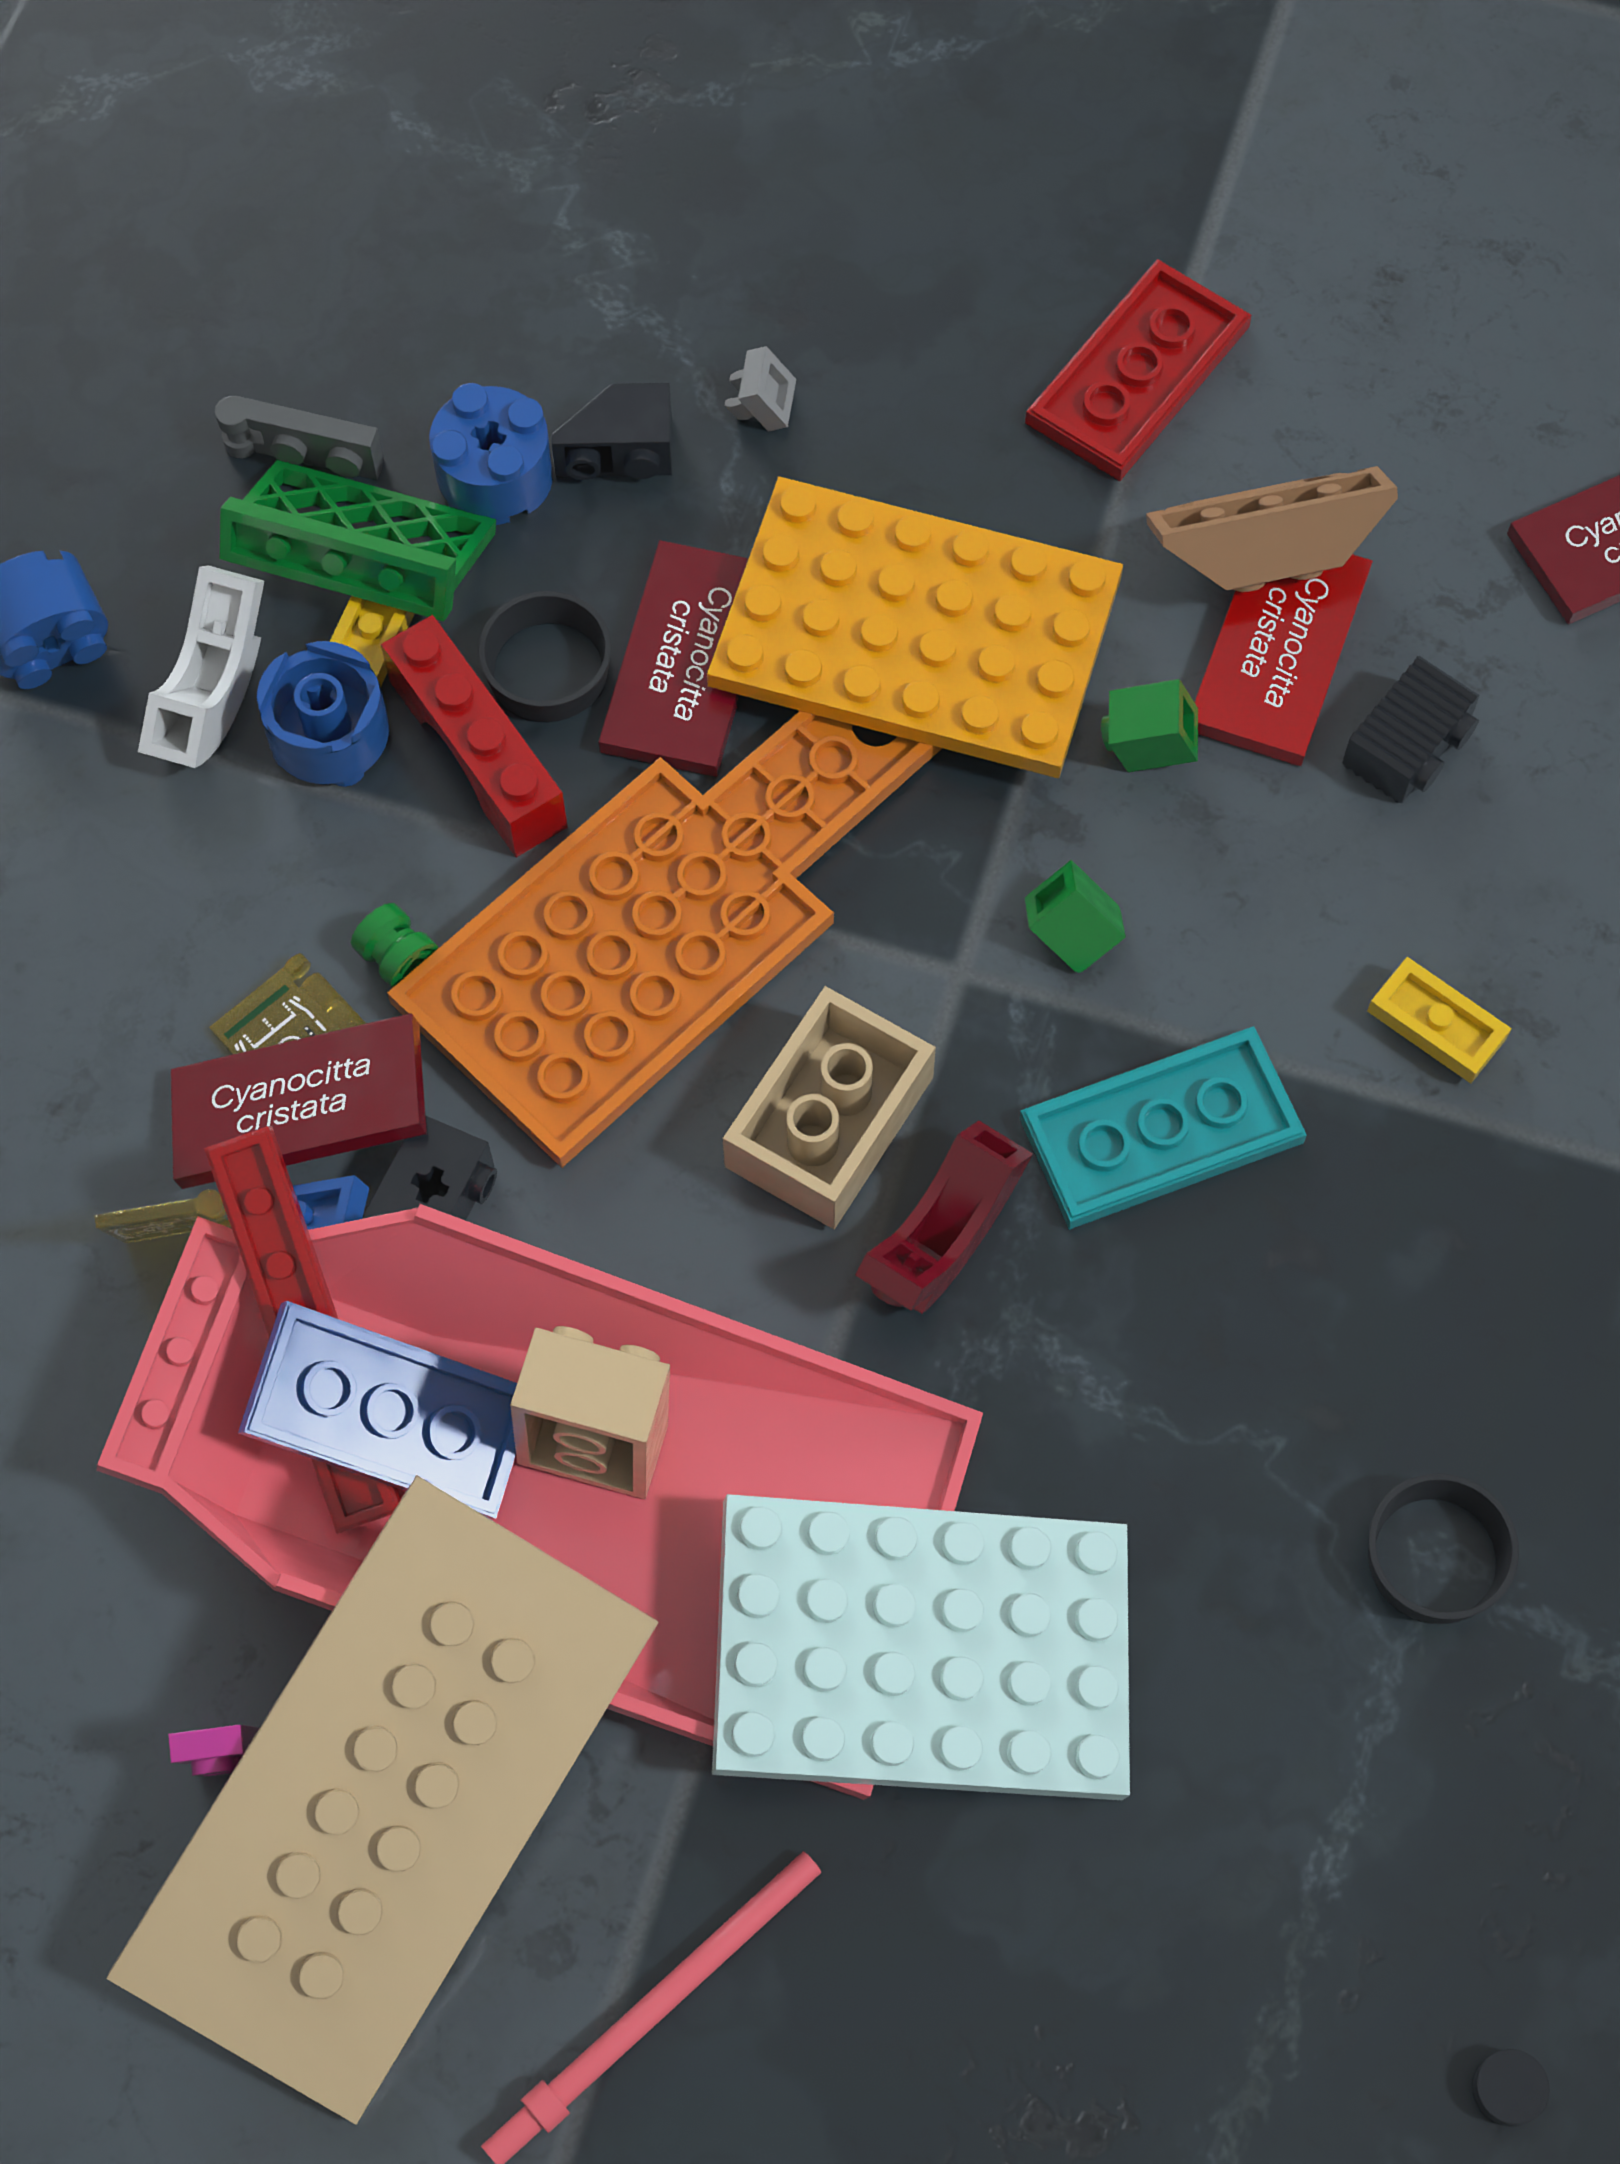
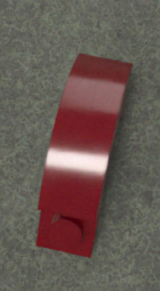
(948, 1222)

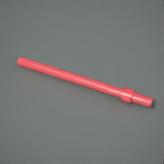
(547, 2104)

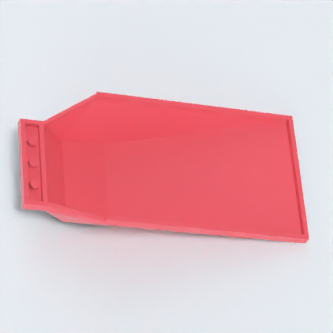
(741, 1421)

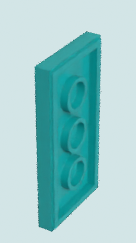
(1162, 1127)

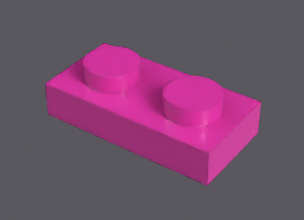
(211, 1750)

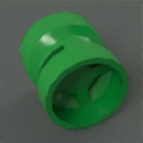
(391, 943)

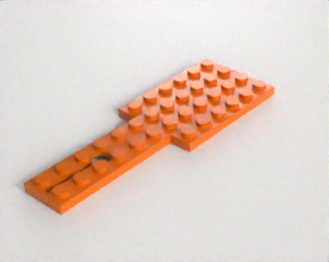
(647, 929)

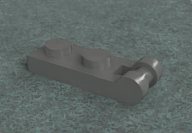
(299, 437)

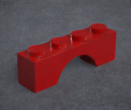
(498, 762)

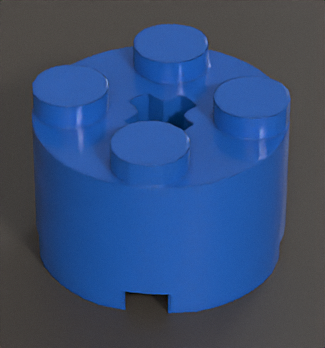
(491, 452)
(47, 617)
(323, 713)

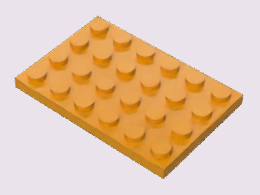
(916, 626)

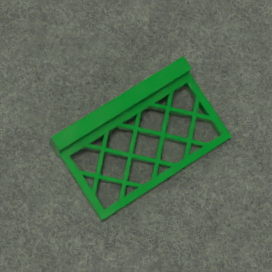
(361, 562)

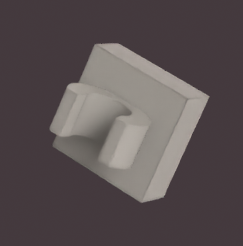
(764, 390)

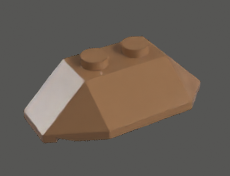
(1277, 528)

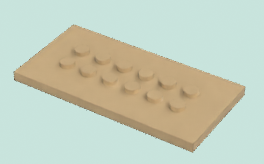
(383, 1800)

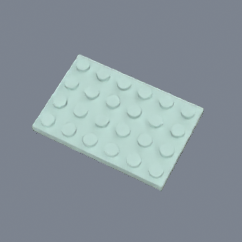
(922, 1649)

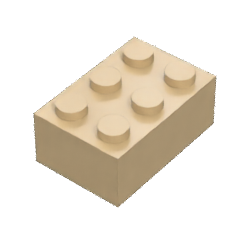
(829, 1107)
(591, 1410)

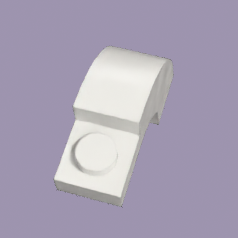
(206, 688)

